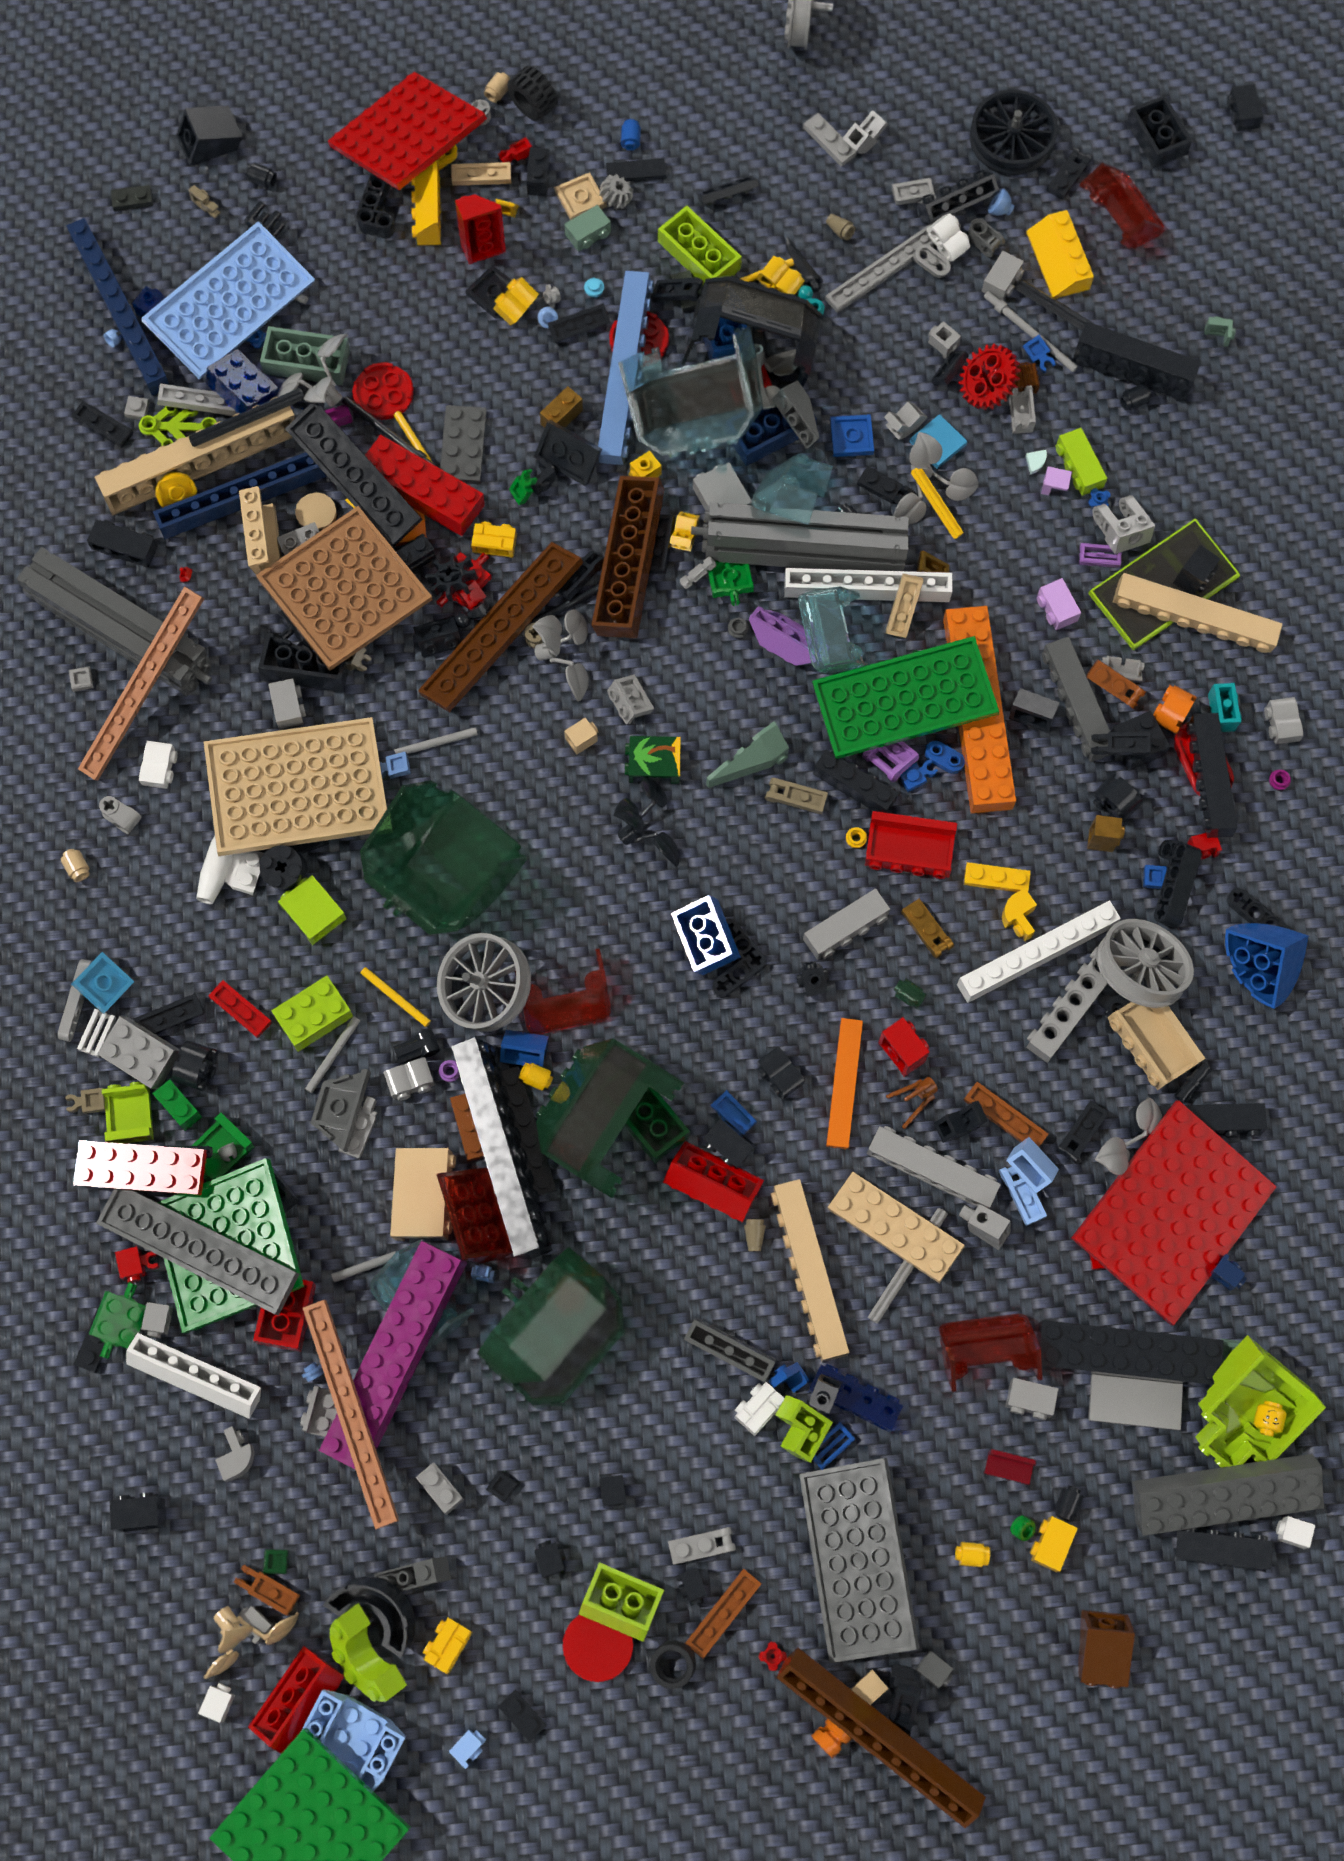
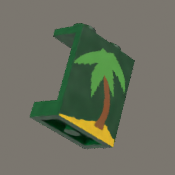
(653, 757)

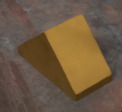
(929, 563)

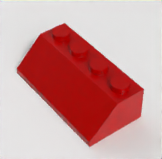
(480, 228)
(713, 1181)
(293, 1699)

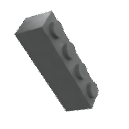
(730, 1349)

